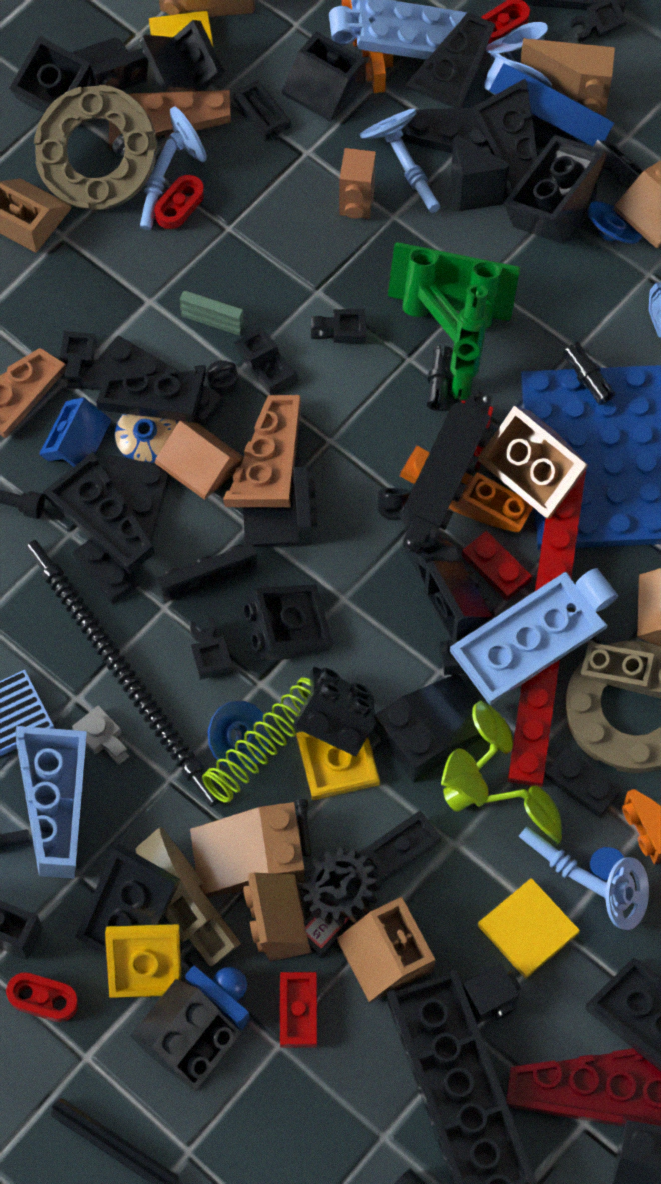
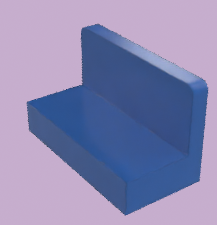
(75, 432)

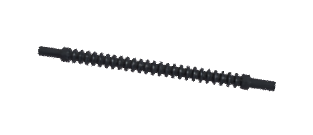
(53, 575)

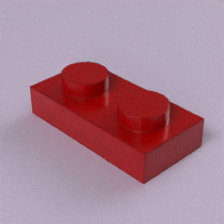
(496, 565)
(298, 1010)

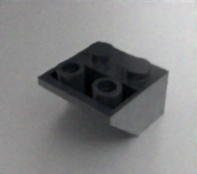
(324, 76)
(186, 1033)

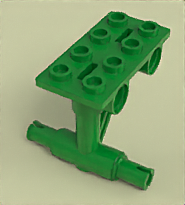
(451, 283)

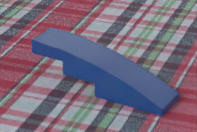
(556, 108)

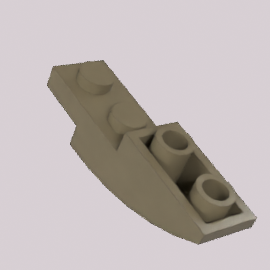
(623, 668)
(189, 905)

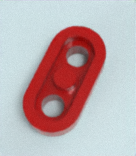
(503, 15)
(176, 203)
(43, 997)

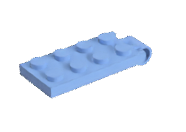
(393, 26)
(534, 633)

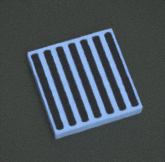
(19, 707)

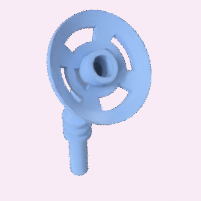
(391, 131)
(182, 138)
(616, 891)

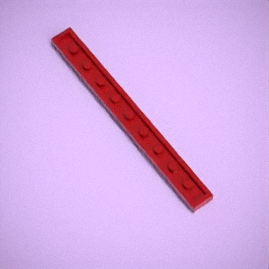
(538, 693)

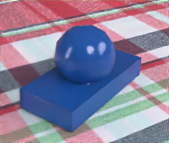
(223, 991)

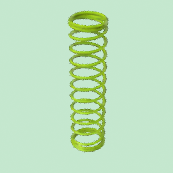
(227, 787)

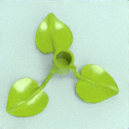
(467, 786)

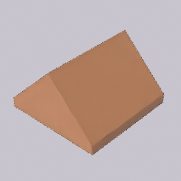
(198, 458)

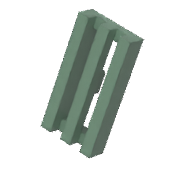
(212, 312)

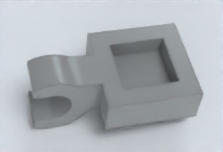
(102, 734)

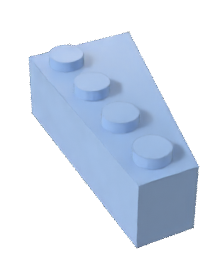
(53, 790)

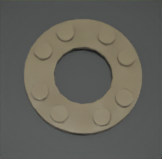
(57, 127)
(594, 732)

